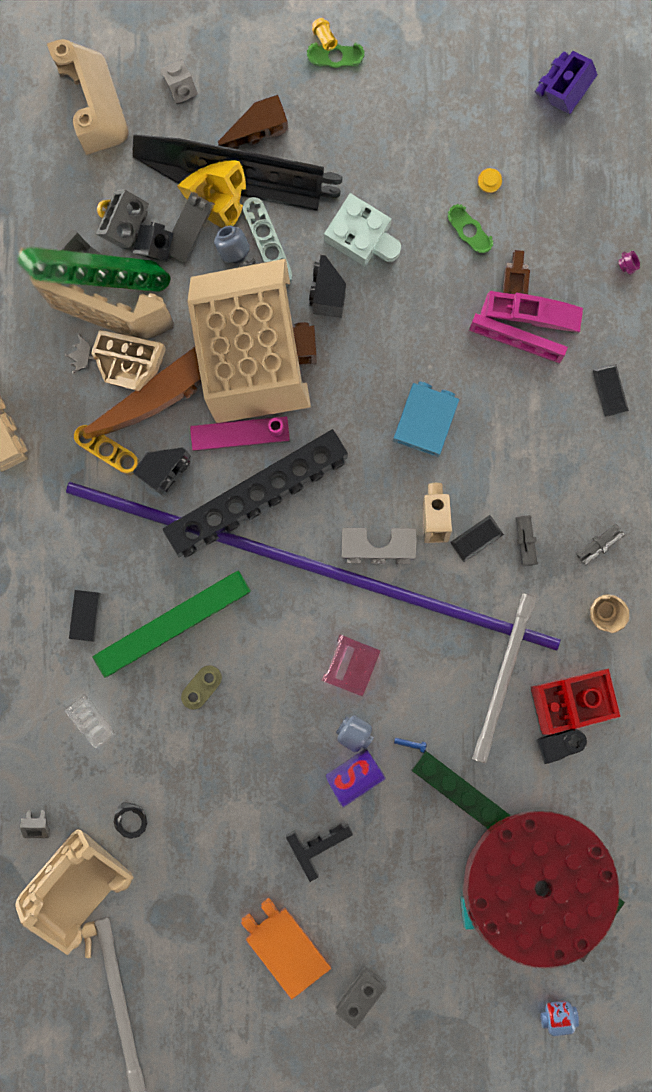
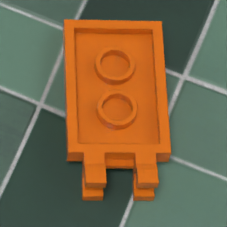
(285, 949)

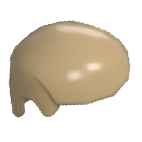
(609, 613)

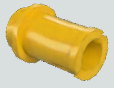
(322, 29)

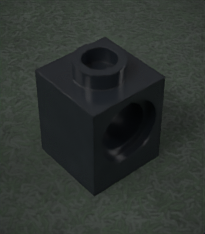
(153, 242)

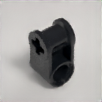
(556, 746)

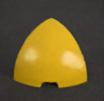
(221, 185)

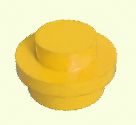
(489, 180)

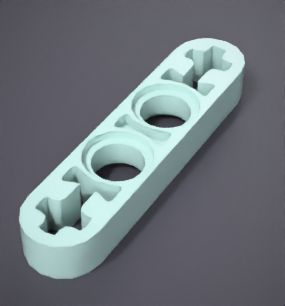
(271, 240)

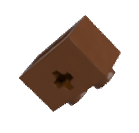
(305, 343)

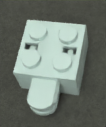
(363, 230)

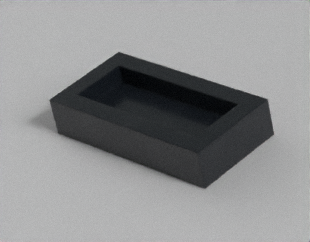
(84, 615)

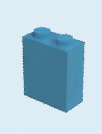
(426, 419)

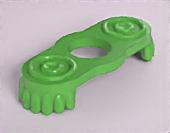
(352, 55)
(459, 218)

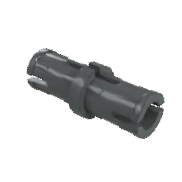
(526, 540)
(600, 544)

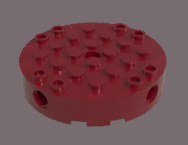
(577, 896)

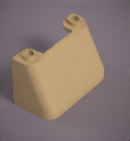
(102, 122)
(70, 890)

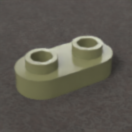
(201, 687)

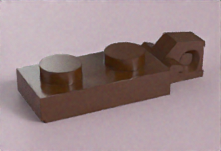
(516, 275)

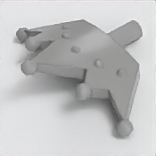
(81, 356)

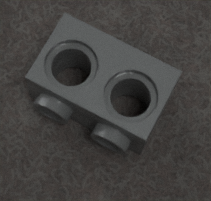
(117, 215)

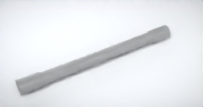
(522, 616)
(105, 939)

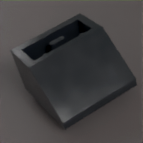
(330, 289)
(161, 468)

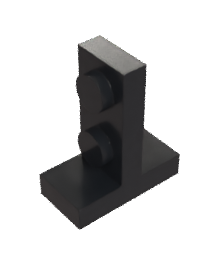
(316, 846)

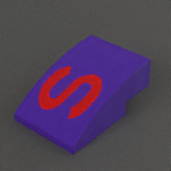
(355, 777)

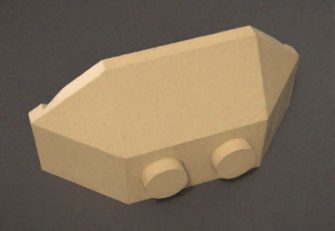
(127, 359)

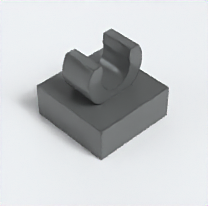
(34, 827)

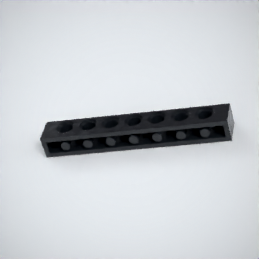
(327, 444)

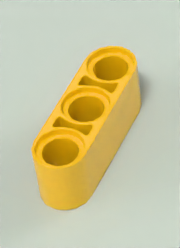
(115, 459)

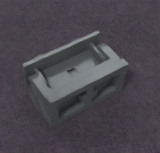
(360, 997)

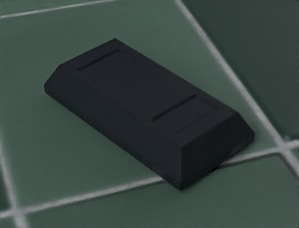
(610, 390)
(477, 538)

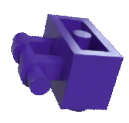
(567, 80)

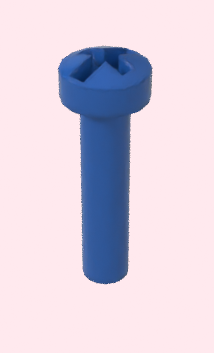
(422, 747)

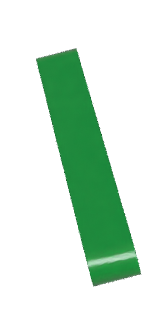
(93, 269)
(171, 624)

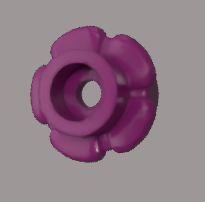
(629, 262)

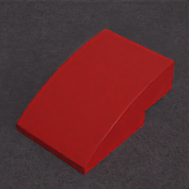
(575, 702)

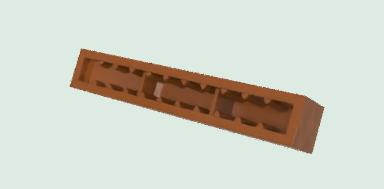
(162, 391)

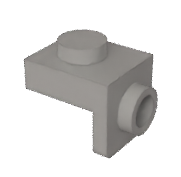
(179, 81)

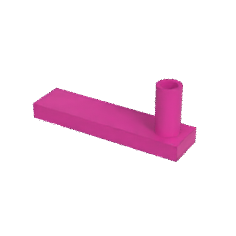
(515, 337)
(240, 433)

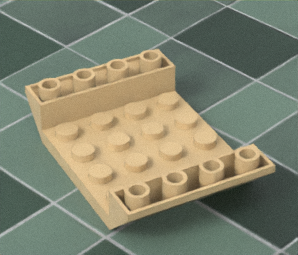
(147, 320)
(246, 342)

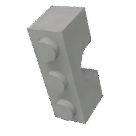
(400, 548)

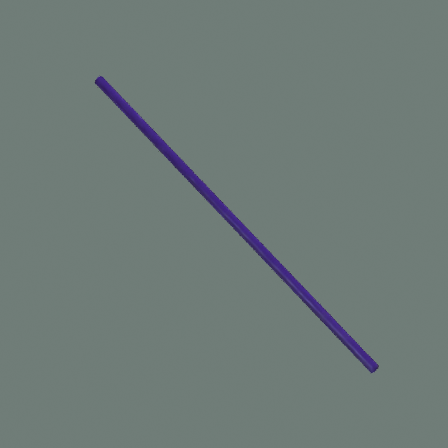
(318, 567)

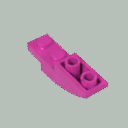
(534, 310)

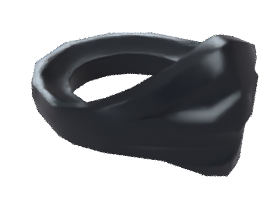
(125, 807)

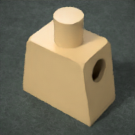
(436, 523)

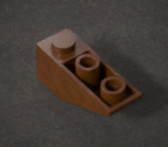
(259, 121)

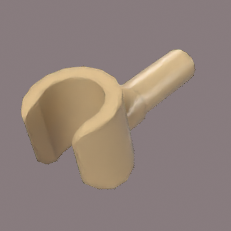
(87, 932)

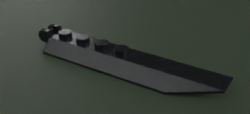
(265, 176)

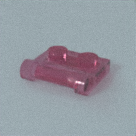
(359, 667)

